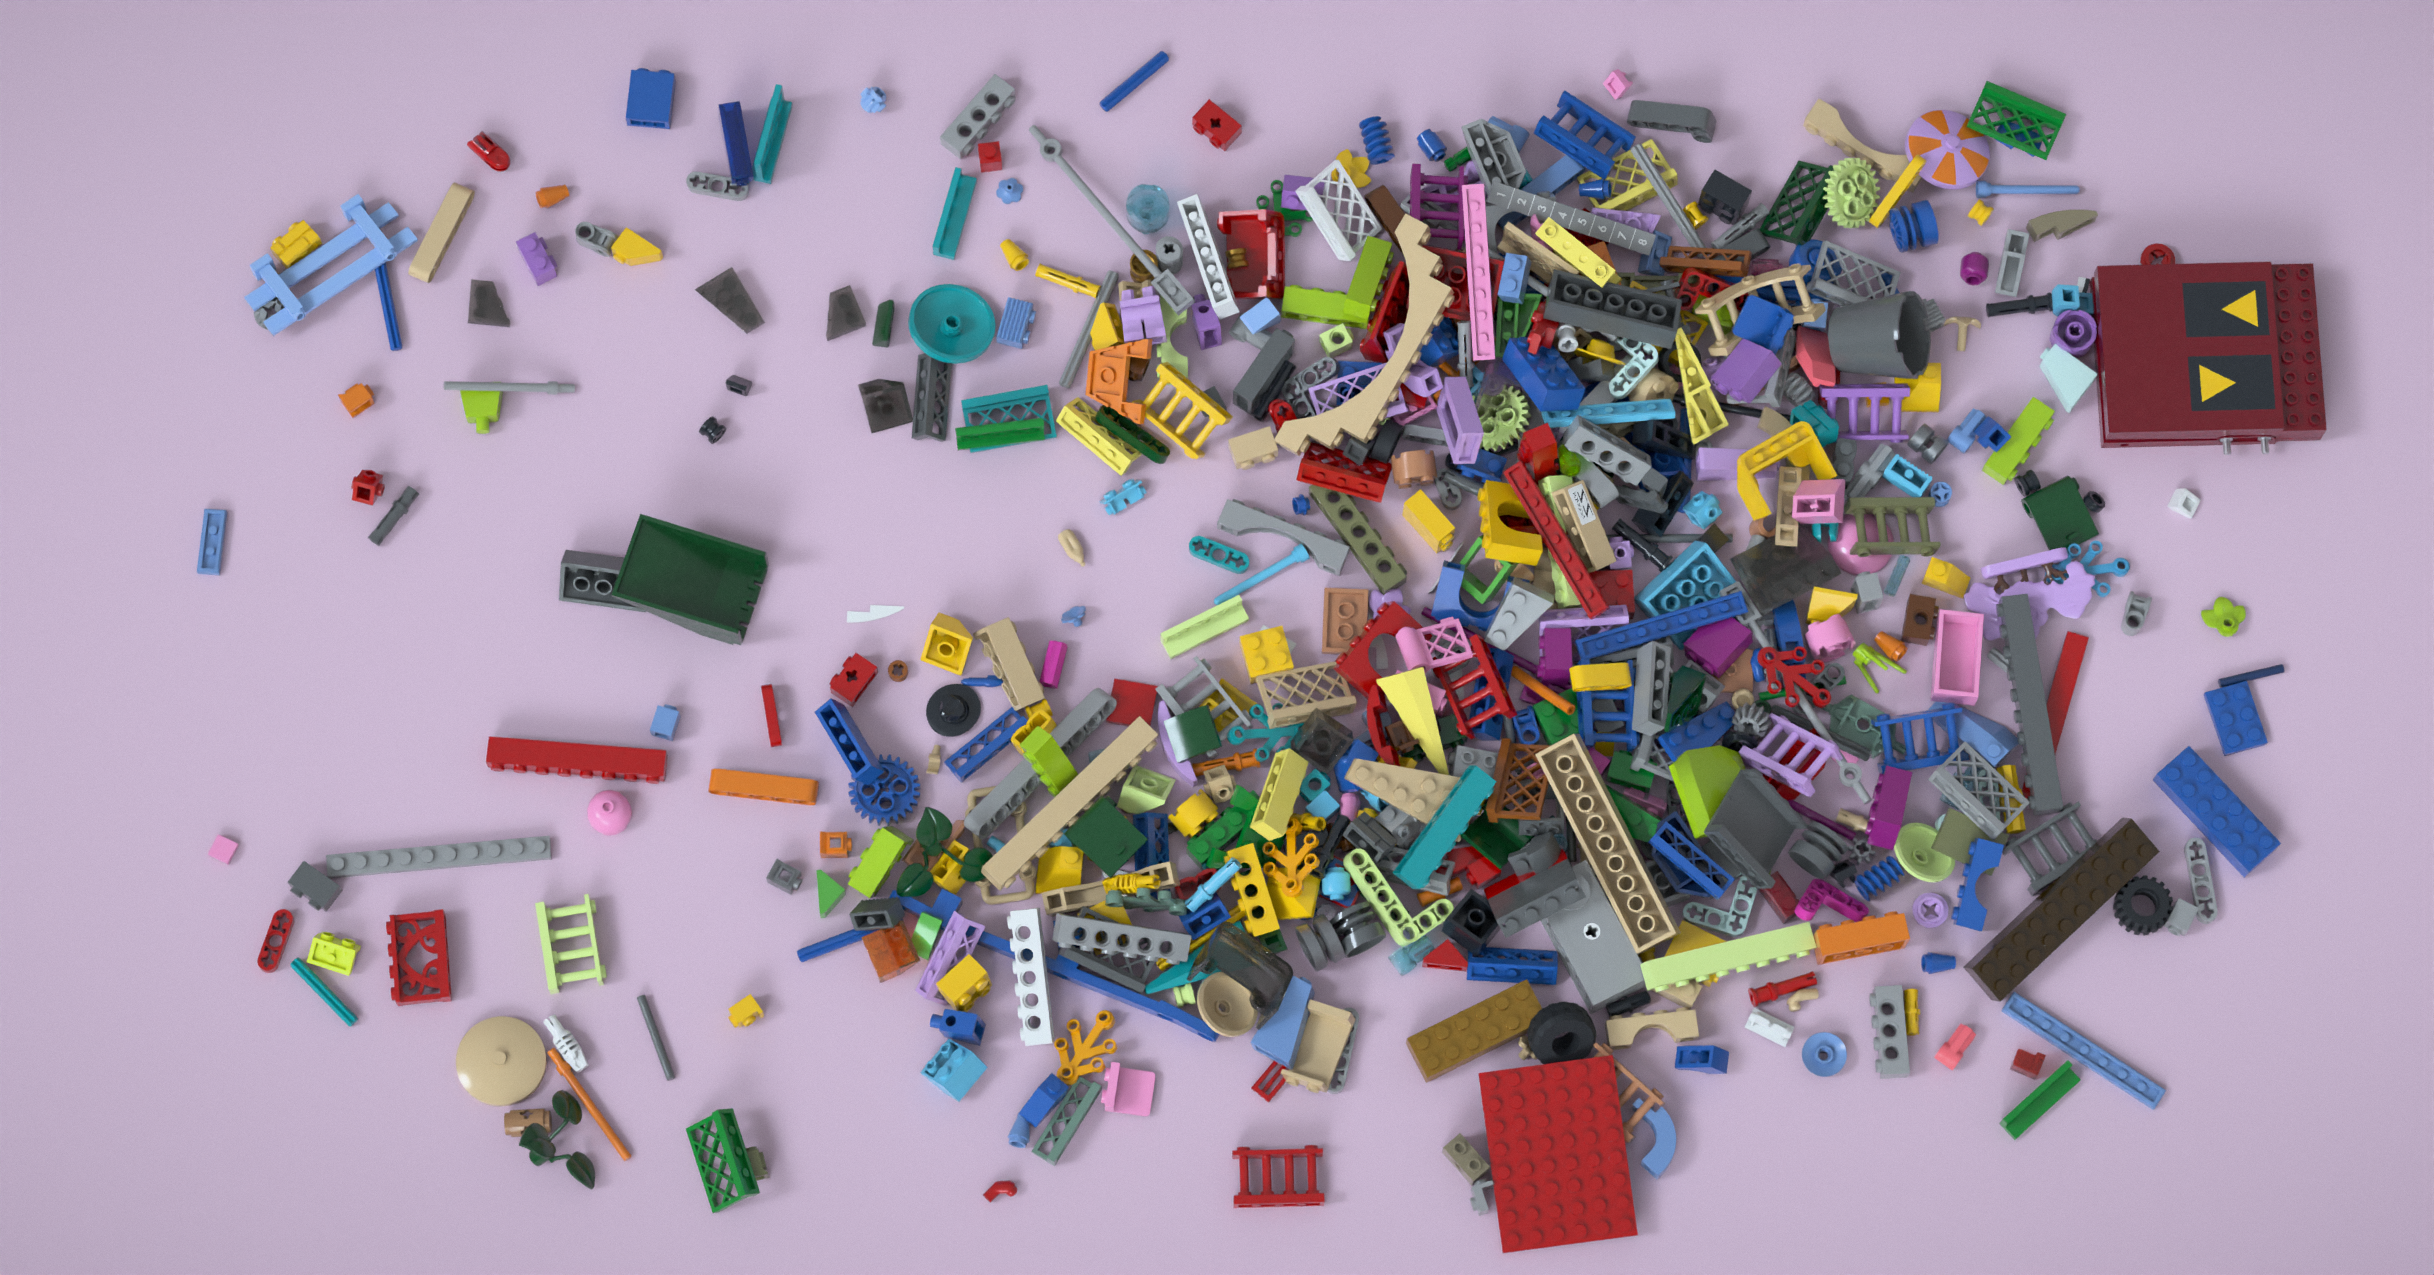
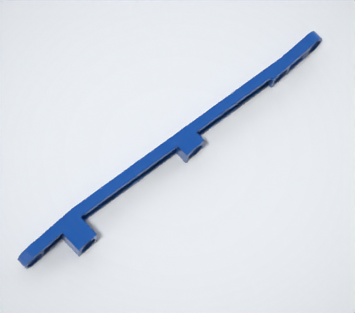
(1062, 967)

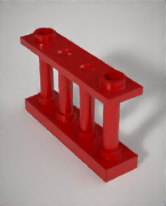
(1494, 687)
(1289, 1197)

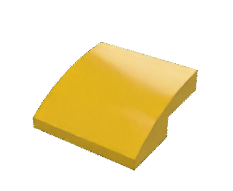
(1228, 716)

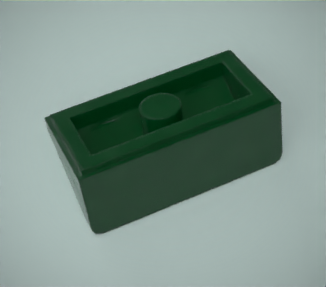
(883, 324)

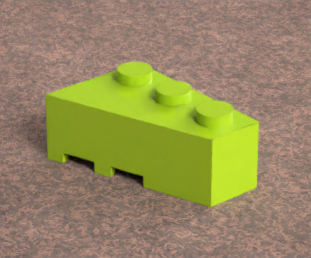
(878, 860)

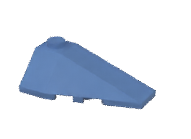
(1985, 736)

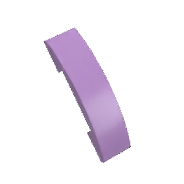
(1183, 769)

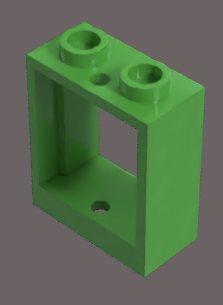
(1474, 585)

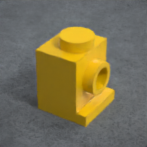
(745, 1012)

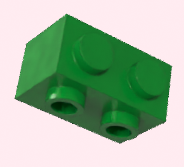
(1621, 774)

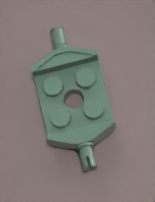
(1844, 722)

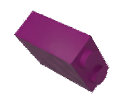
(1718, 645)

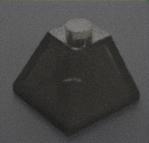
(885, 404)

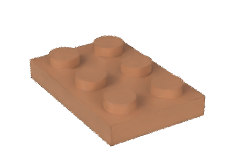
(1343, 618)

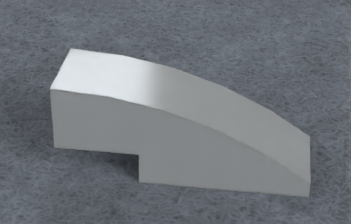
(2011, 262)

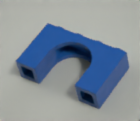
(1449, 601)

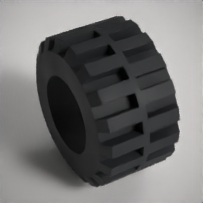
(2148, 888)

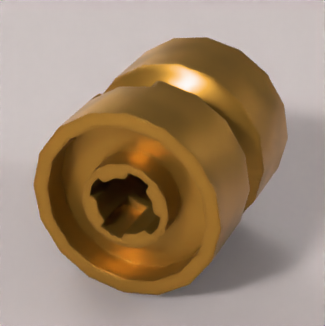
(1138, 271)

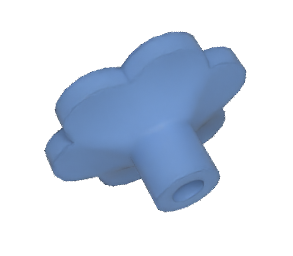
(1009, 195)
(1074, 615)

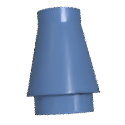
(1020, 1133)

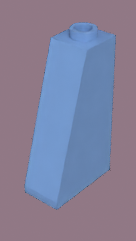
(1284, 1031)

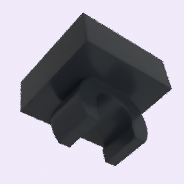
(1843, 870)

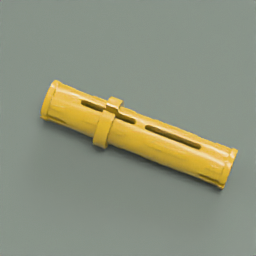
(1067, 280)

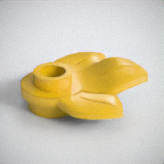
(1355, 168)

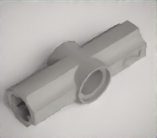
(1870, 473)

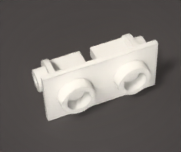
(1769, 1027)

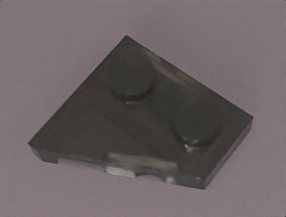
(843, 313)

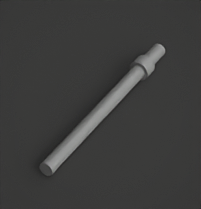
(550, 387)

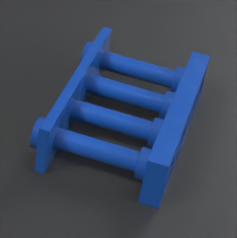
(1577, 149)
(1587, 715)
(1933, 756)

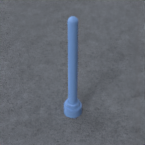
(1985, 189)

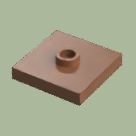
(1738, 674)

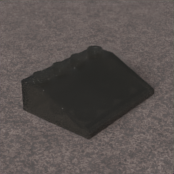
(1784, 573)

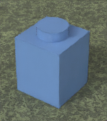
(665, 722)

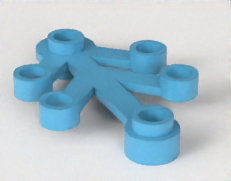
(2094, 570)

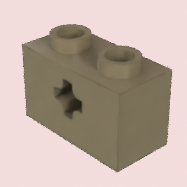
(1465, 1159)

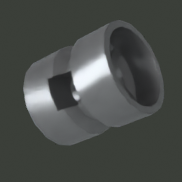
(1922, 438)

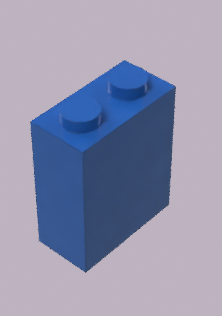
(650, 98)

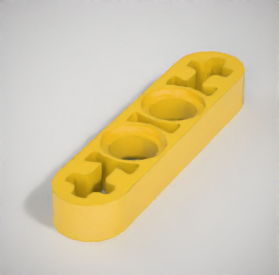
(1897, 191)

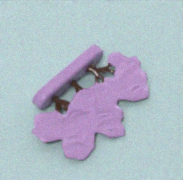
(2066, 598)

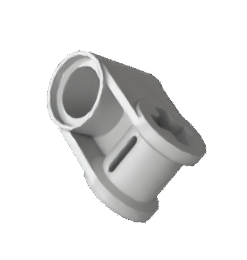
(599, 240)
(2135, 609)

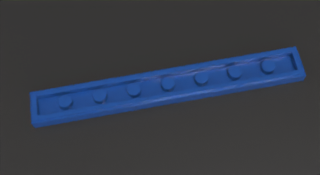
(1661, 626)

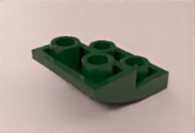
(1192, 733)

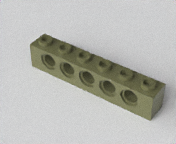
(1383, 580)

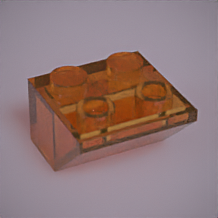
(890, 951)

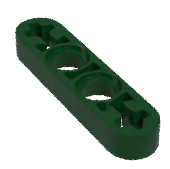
(1150, 447)

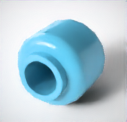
(1336, 883)

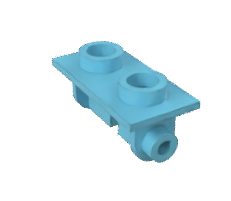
(1115, 499)

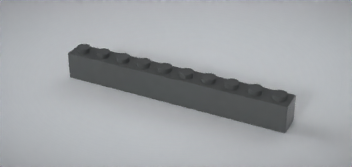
(2030, 704)

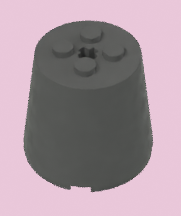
(1881, 337)

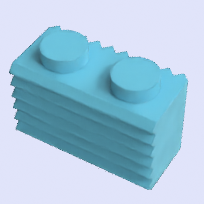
(1907, 477)

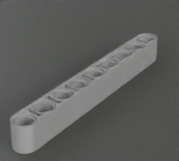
(1024, 779)

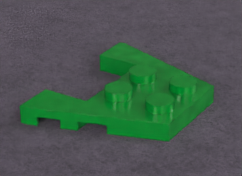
(1245, 800)

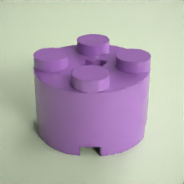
(2074, 322)

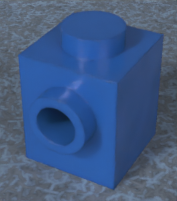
(1991, 434)

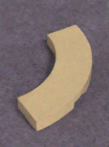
(1773, 423)

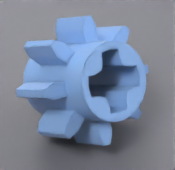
(873, 99)

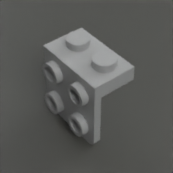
(1463, 756)
(1400, 826)

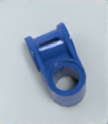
(1524, 724)

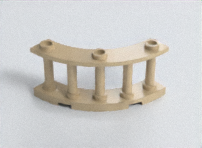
(1805, 313)

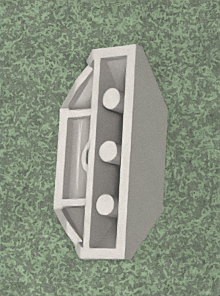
(1493, 154)

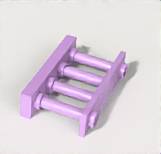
(1786, 774)

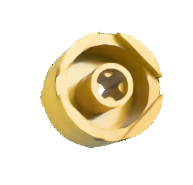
(1194, 813)

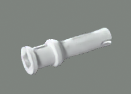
(1566, 335)

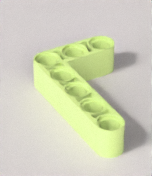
(1392, 903)

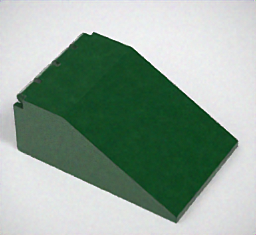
(691, 579)

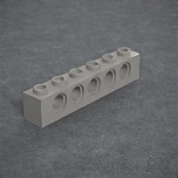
(1067, 924)

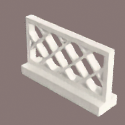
(1323, 218)

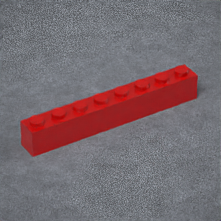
(576, 758)

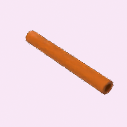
(1542, 690)

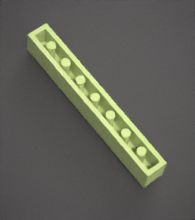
(1728, 956)

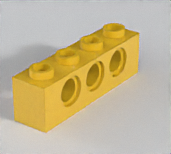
(1268, 921)

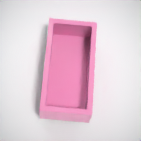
(1957, 657)

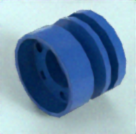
(1909, 227)

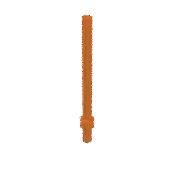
(564, 1069)

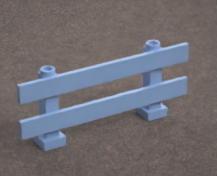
(366, 227)

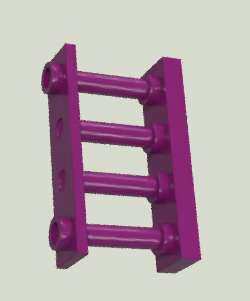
(1418, 196)

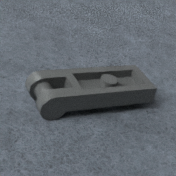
(1641, 499)

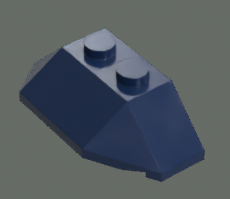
(1678, 879)

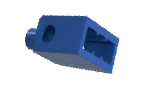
(959, 1026)

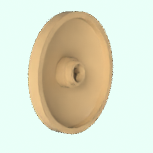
(501, 1061)

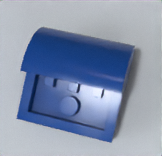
(1363, 381)

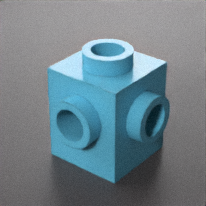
(1703, 509)

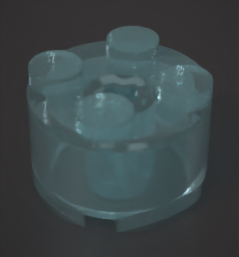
(1150, 197)

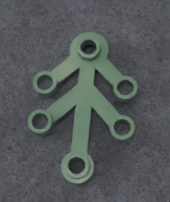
(1149, 904)

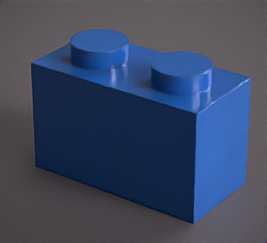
(1206, 917)

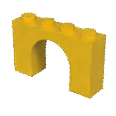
(1498, 539)

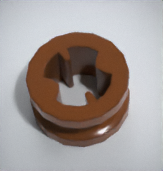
(899, 663)

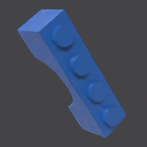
(1969, 910)

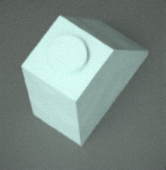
(2066, 376)

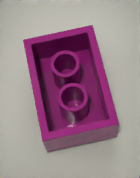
(1888, 807)

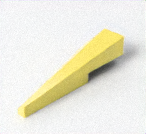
(1702, 407)
(1412, 700)

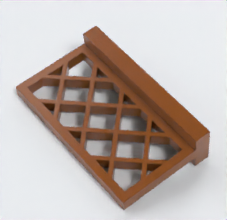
(1502, 774)

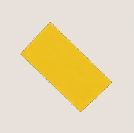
(1605, 748)

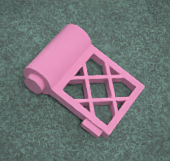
(1416, 650)

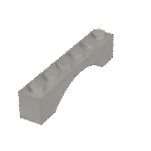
(1242, 520)

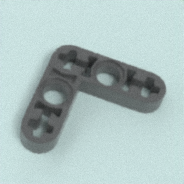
(1302, 386)

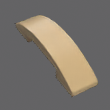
(1786, 526)

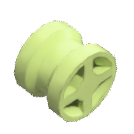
(1184, 995)

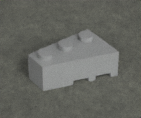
(1517, 612)

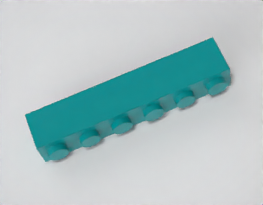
(1445, 827)

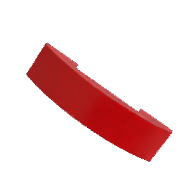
(1376, 706)

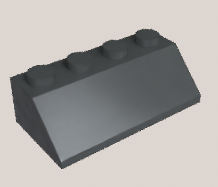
(591, 579)

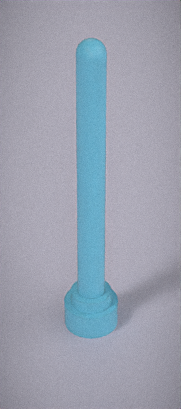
(1297, 555)

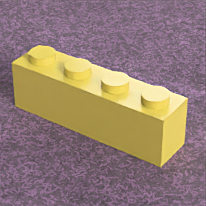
(1279, 794)

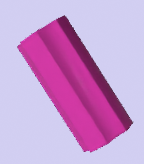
(1053, 664)

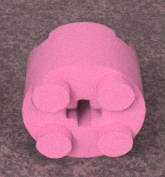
(1829, 639)

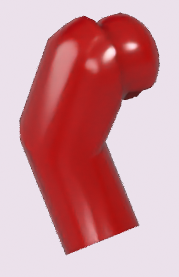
(1000, 1187)

